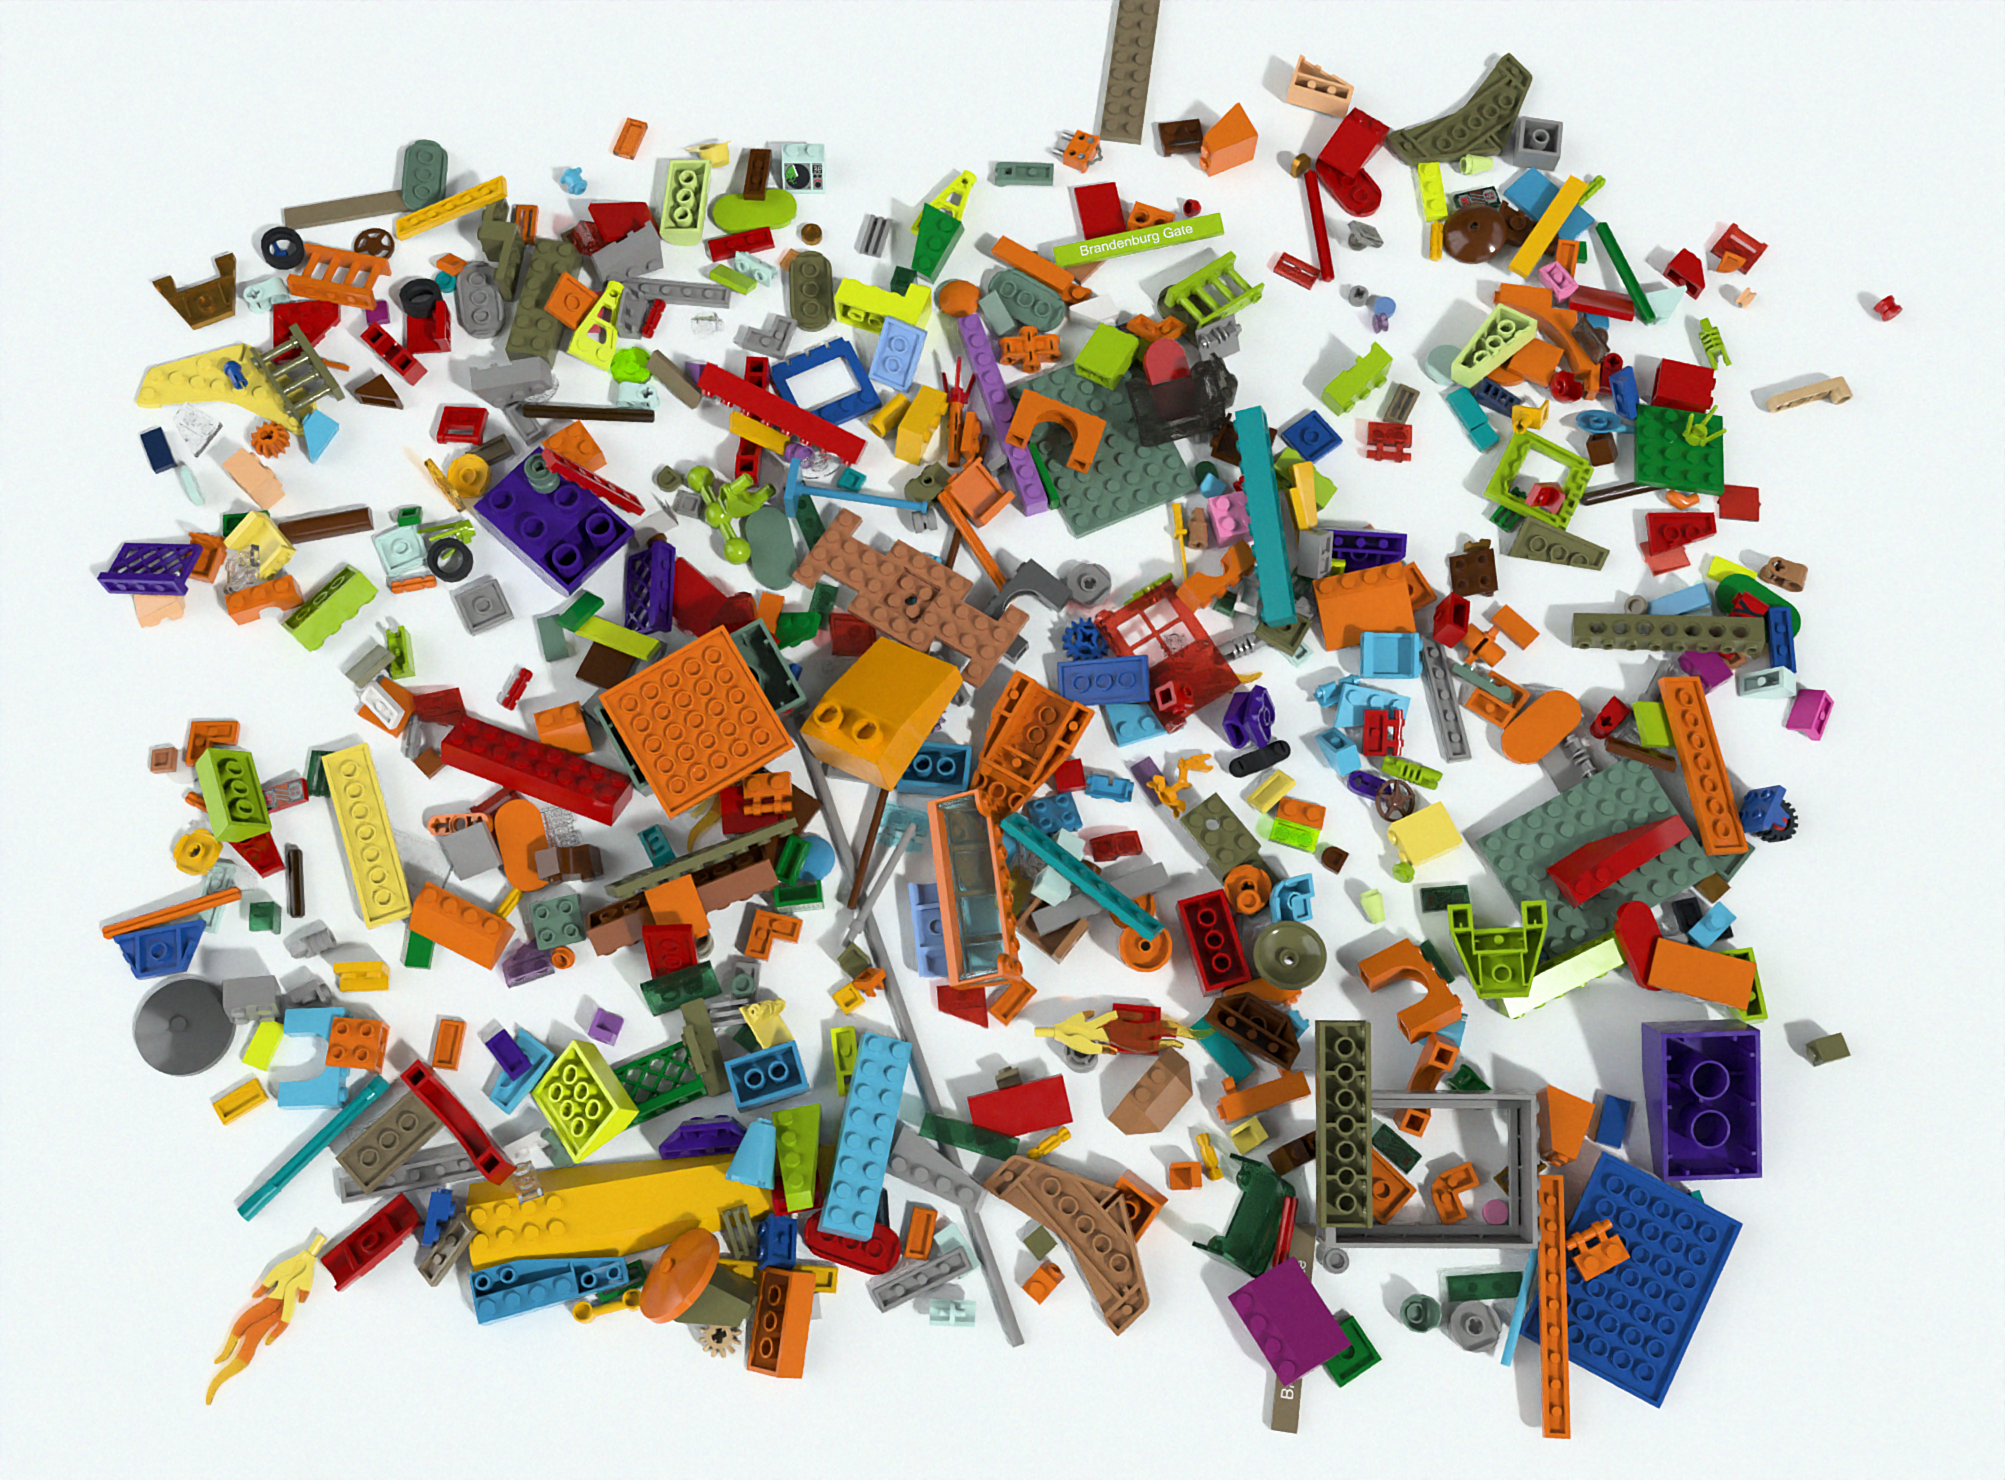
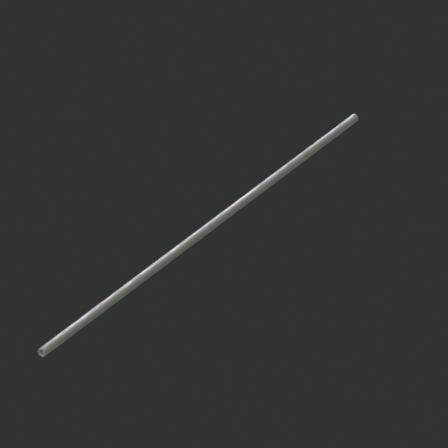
(909, 1033)

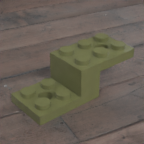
(502, 244)
(1228, 845)

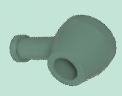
(559, 1155)

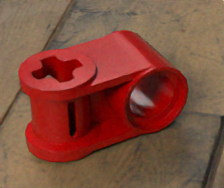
(1611, 364)
(1610, 716)

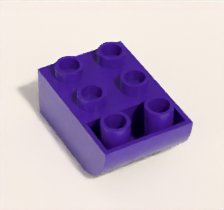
(556, 533)

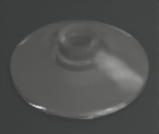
(820, 465)

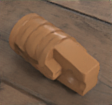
(1197, 530)

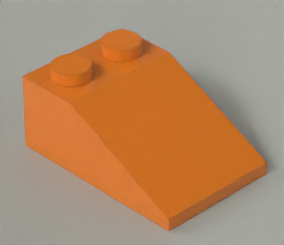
(1141, 1200)

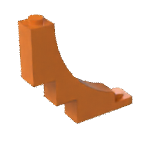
(1556, 324)

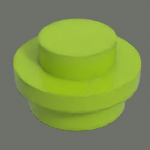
(1403, 872)

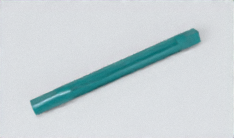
(303, 1157)

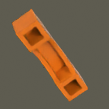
(1201, 589)
(1434, 1061)

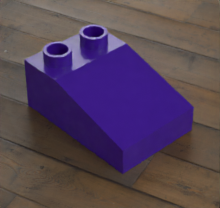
(1703, 1099)

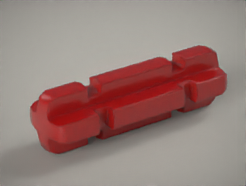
(653, 318)
(517, 689)

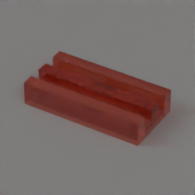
(1295, 273)

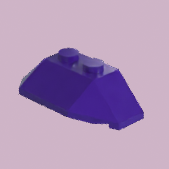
(1367, 547)
(703, 1138)

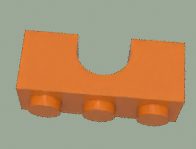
(247, 603)

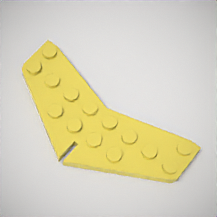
(204, 380)

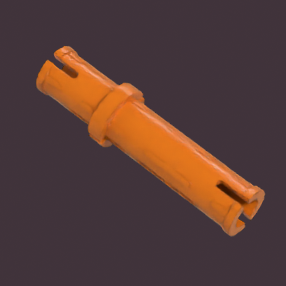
(954, 456)

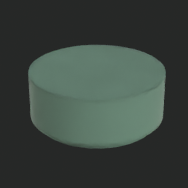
(743, 986)

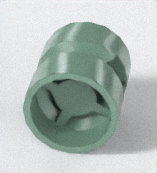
(539, 476)

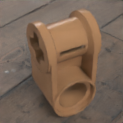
(1786, 574)

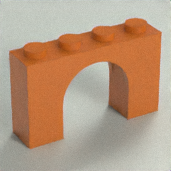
(1083, 427)
(1406, 962)

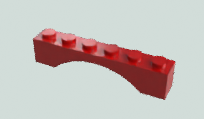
(749, 453)
(476, 1141)

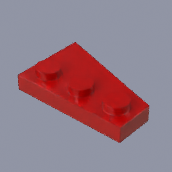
(1677, 529)
(260, 854)

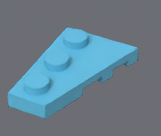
(1133, 723)
(509, 1093)

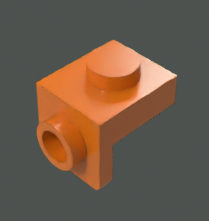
(1043, 1281)

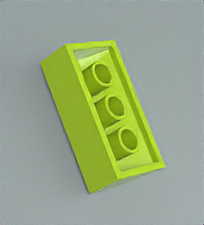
(330, 608)
(232, 795)

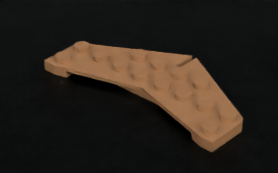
(1097, 1234)

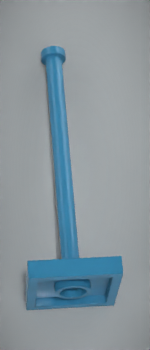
(796, 488)

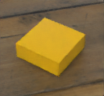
(848, 998)

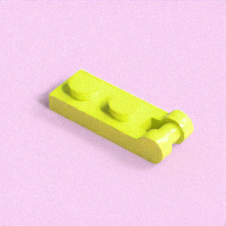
(844, 1053)

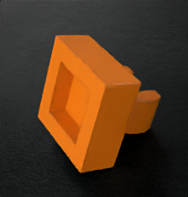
(869, 979)

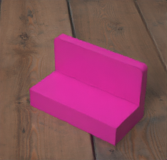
(1810, 712)

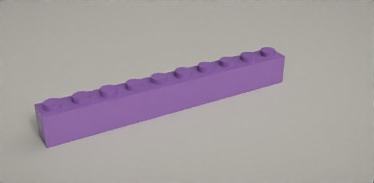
(1001, 413)

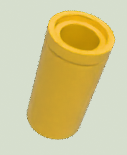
(889, 415)

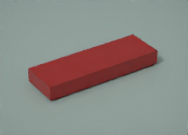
(749, 241)

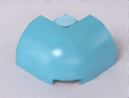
(1291, 899)

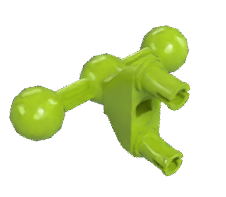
(732, 502)

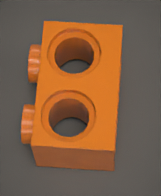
(1149, 216)

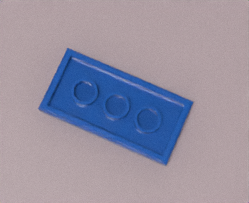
(1105, 680)

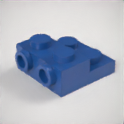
(439, 1211)

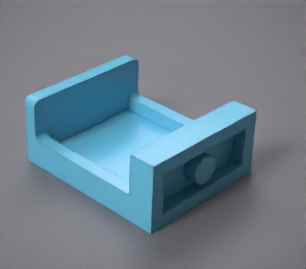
(1390, 655)

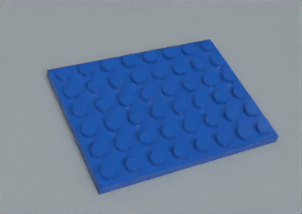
(1642, 1312)

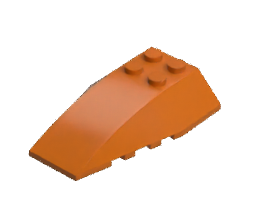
(1027, 741)

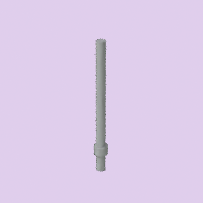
(857, 925)

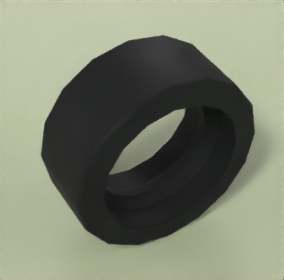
(282, 233)
(419, 287)
(441, 545)

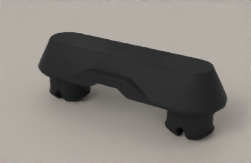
(1259, 759)

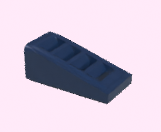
(1493, 388)

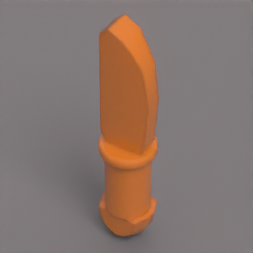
(335, 365)

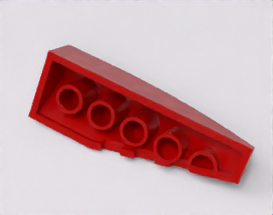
(1614, 857)

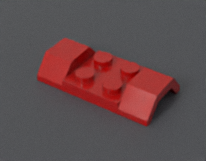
(372, 1242)

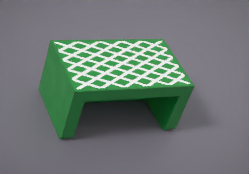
(799, 898)

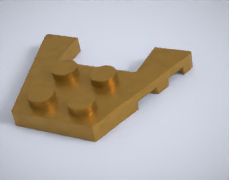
(207, 301)

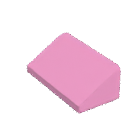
(1557, 278)

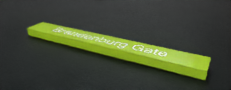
(1139, 240)

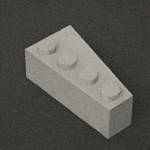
(927, 1168)

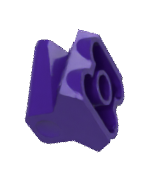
(1250, 718)

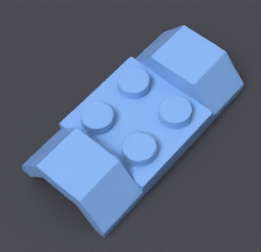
(928, 930)

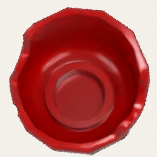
(1565, 388)

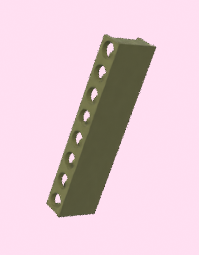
(1343, 1123)

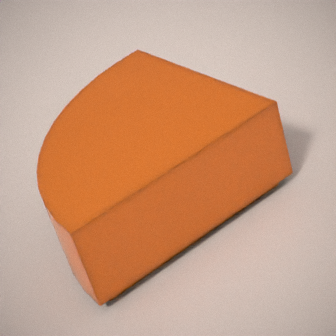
(1730, 263)

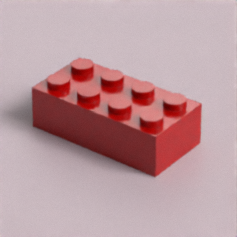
(1212, 942)

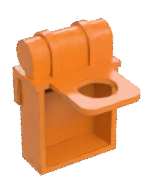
(210, 558)

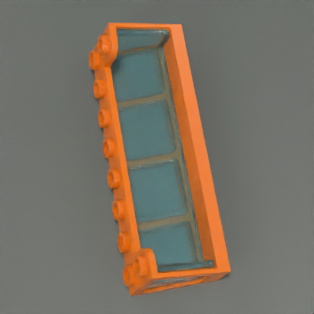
(974, 891)

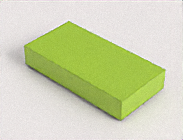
(733, 279)

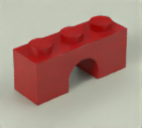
(393, 353)

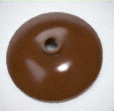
(1477, 244)

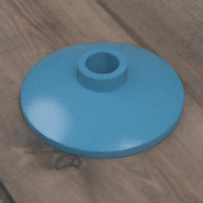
(1598, 421)

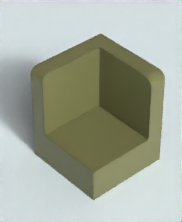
(853, 961)

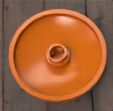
(679, 1275)

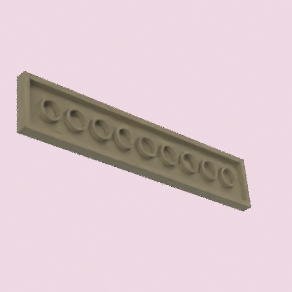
(1130, 71)

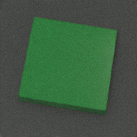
(1355, 1358)

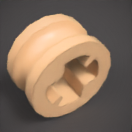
(1746, 297)

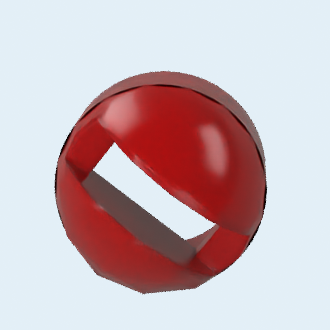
(1192, 207)

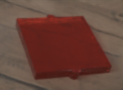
(1739, 503)
(1666, 561)

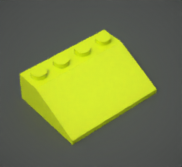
(584, 1100)

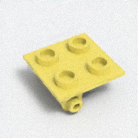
(767, 1023)

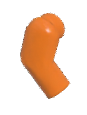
(1680, 501)

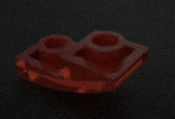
(1117, 844)

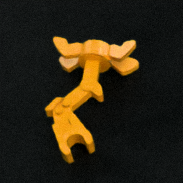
(1168, 794)

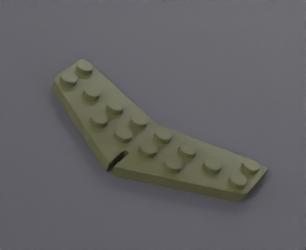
(1475, 129)

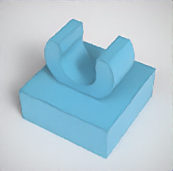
(1298, 1023)

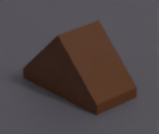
(378, 393)

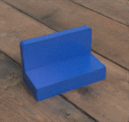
(1624, 392)

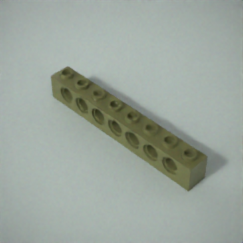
(1677, 626)

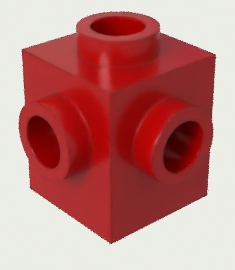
(1174, 697)

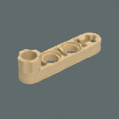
(1835, 388)

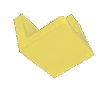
(1248, 1135)

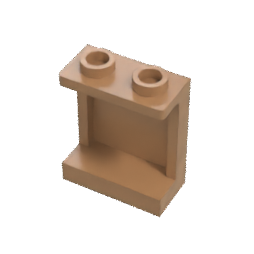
(1056, 943)

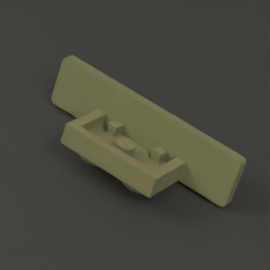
(704, 1047)

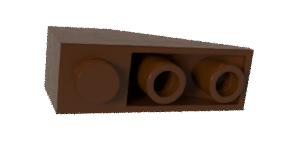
(1294, 1154)

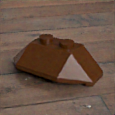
(1255, 1028)

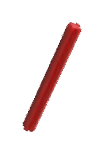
(1319, 226)

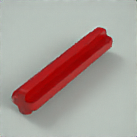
(1285, 1230)

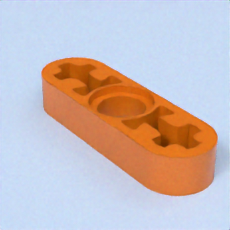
(452, 820)

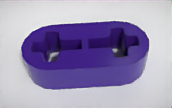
(1370, 781)

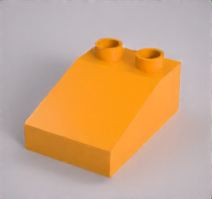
(881, 712)

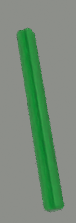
(1625, 273)

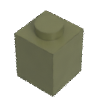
(1827, 1049)

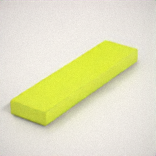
(619, 638)

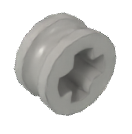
(1360, 290)

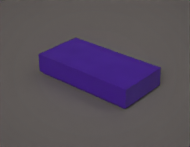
(509, 1054)

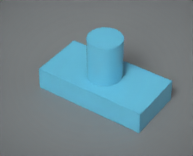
(1711, 926)

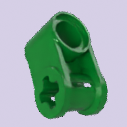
(1471, 1080)

